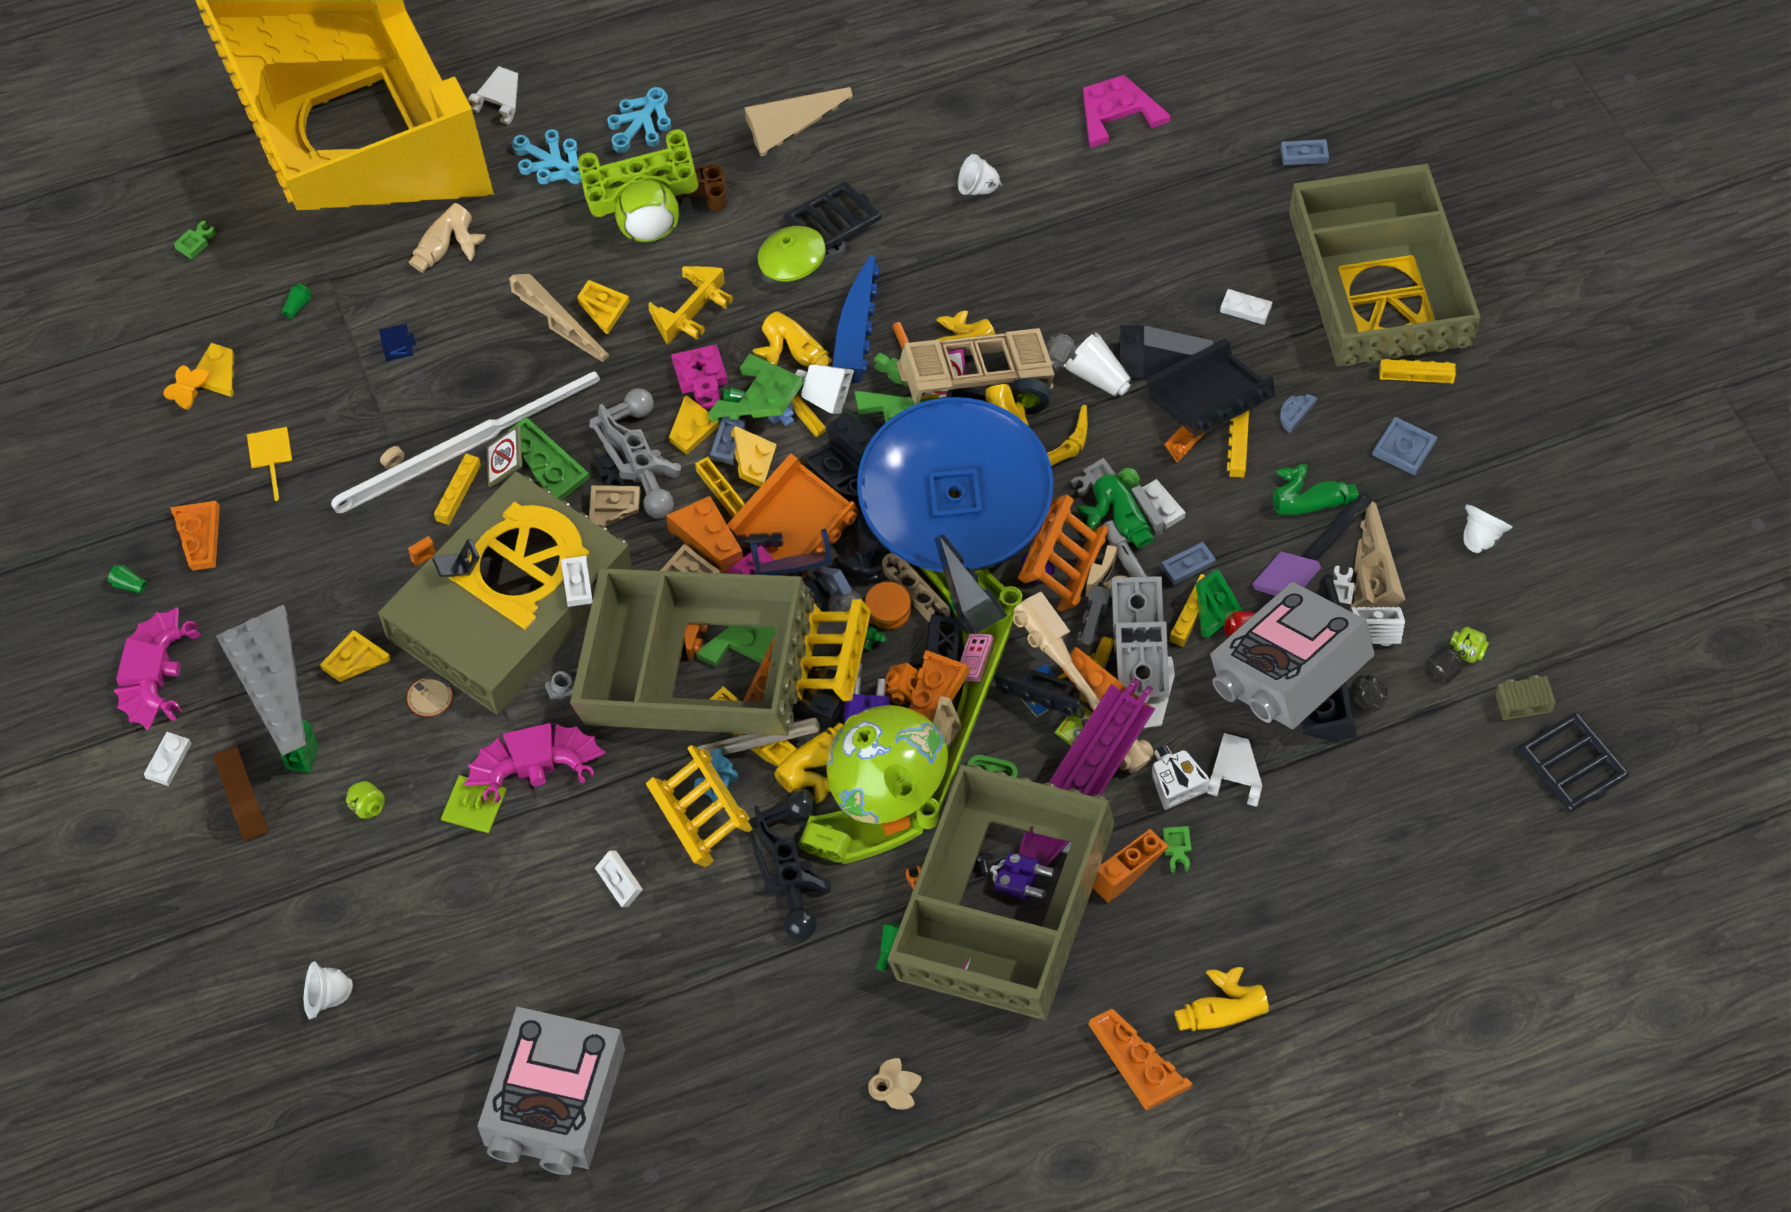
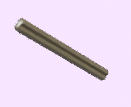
(750, 741)

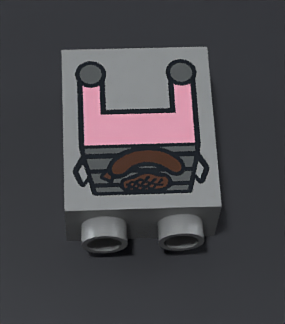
(1291, 655)
(551, 1090)

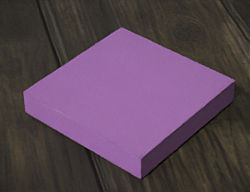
(1283, 571)

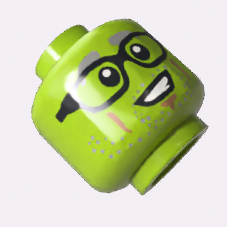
(1469, 644)
(365, 799)

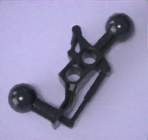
(798, 805)

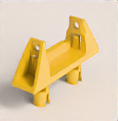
(709, 282)

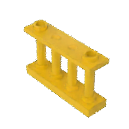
(851, 651)
(675, 809)

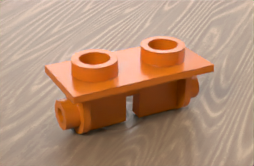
(1181, 443)

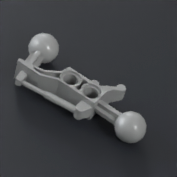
(637, 404)

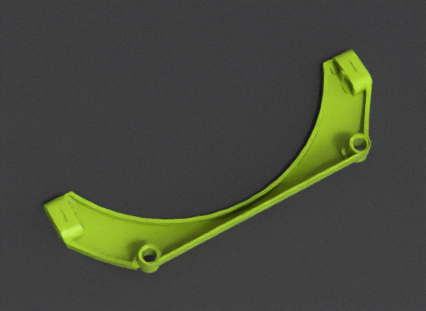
(848, 840)

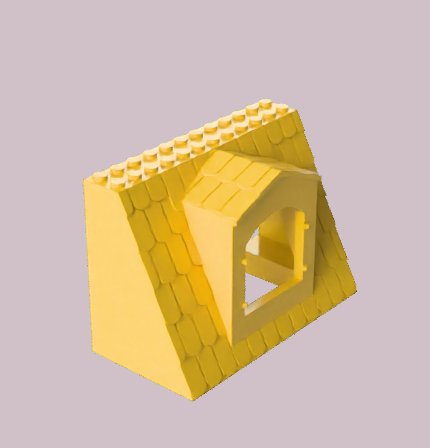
(315, 50)

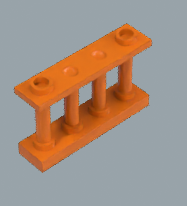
(1043, 550)

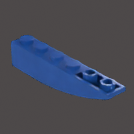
(854, 322)

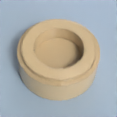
(392, 457)

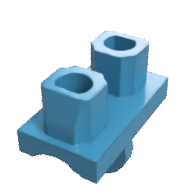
(724, 770)

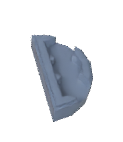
(1295, 410)

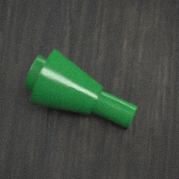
(888, 937)

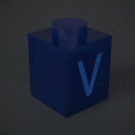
(397, 342)

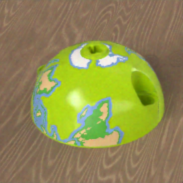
(878, 750)

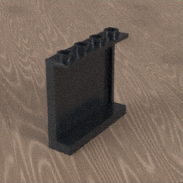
(1208, 388)

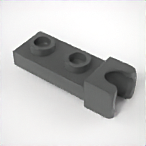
(1097, 606)

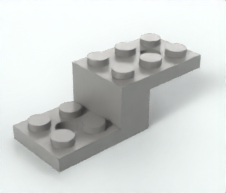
(1140, 633)

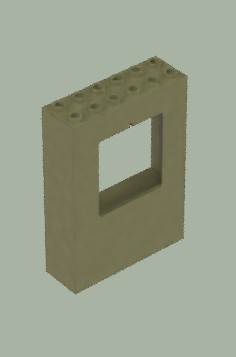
(638, 642)
(1011, 960)

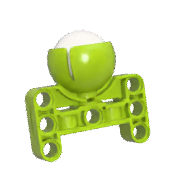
(641, 188)

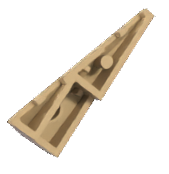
(780, 119)
(558, 318)
(1376, 573)

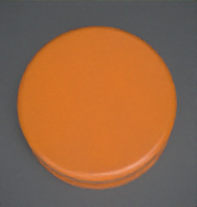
(888, 605)

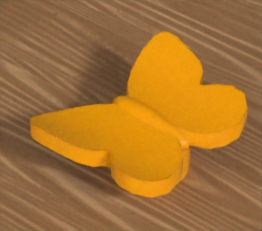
(186, 386)

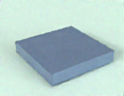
(1405, 446)

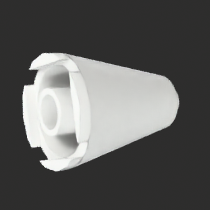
(1099, 366)

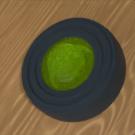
(1031, 393)

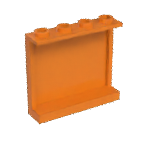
(796, 506)

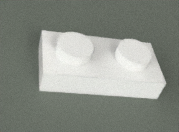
(1246, 307)
(1164, 503)
(576, 581)
(167, 758)
(618, 878)

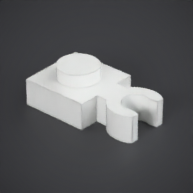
(1344, 587)

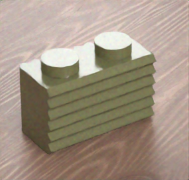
(1525, 697)

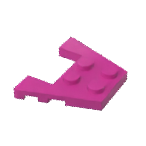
(1116, 100)

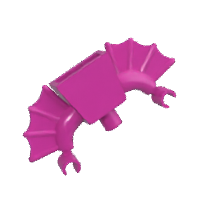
(146, 666)
(531, 755)

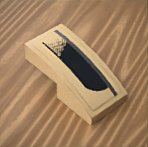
(1100, 573)

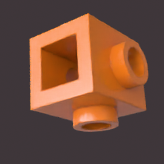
(900, 683)

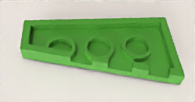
(549, 462)

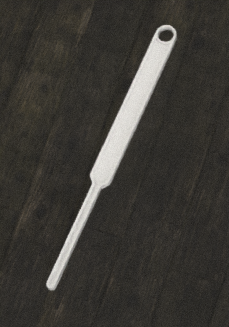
(452, 448)

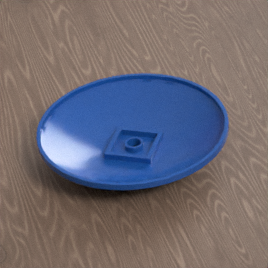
(961, 448)

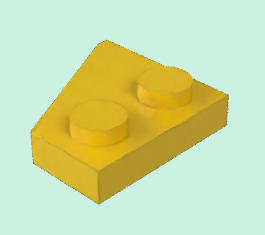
(602, 304)
(219, 363)
(691, 426)
(753, 456)
(353, 657)

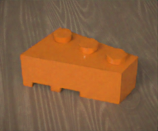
(706, 533)

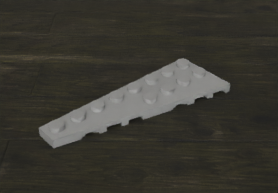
(266, 667)

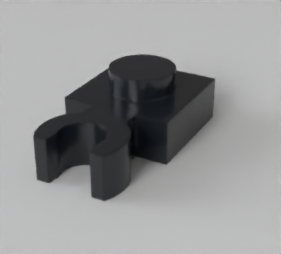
(608, 470)

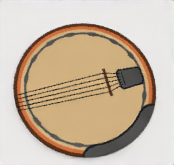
(429, 696)

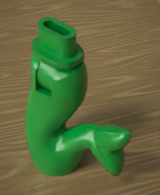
(1318, 497)
(1127, 513)

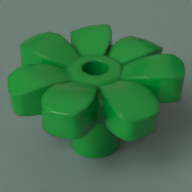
(871, 636)

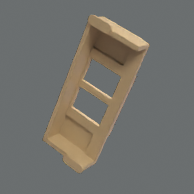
(929, 368)

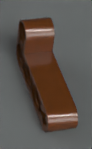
(712, 184)
(240, 793)

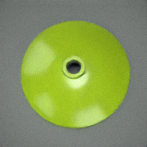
(791, 253)

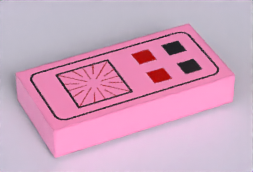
(977, 655)

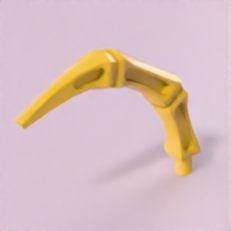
(1074, 443)

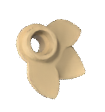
(898, 1084)

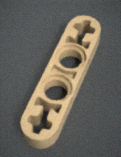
(920, 587)

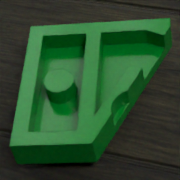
(1214, 602)

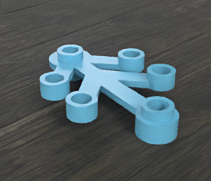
(655, 99)
(569, 171)

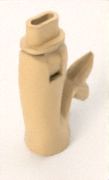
(437, 238)

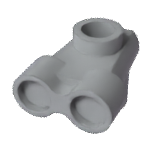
(561, 684)

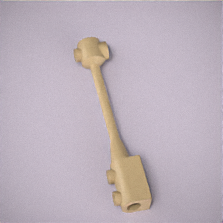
(1048, 632)

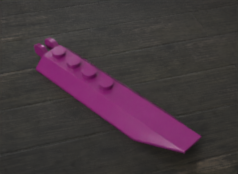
(1095, 756)

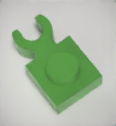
(192, 242)
(889, 366)
(1178, 845)

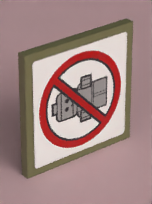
(504, 456)

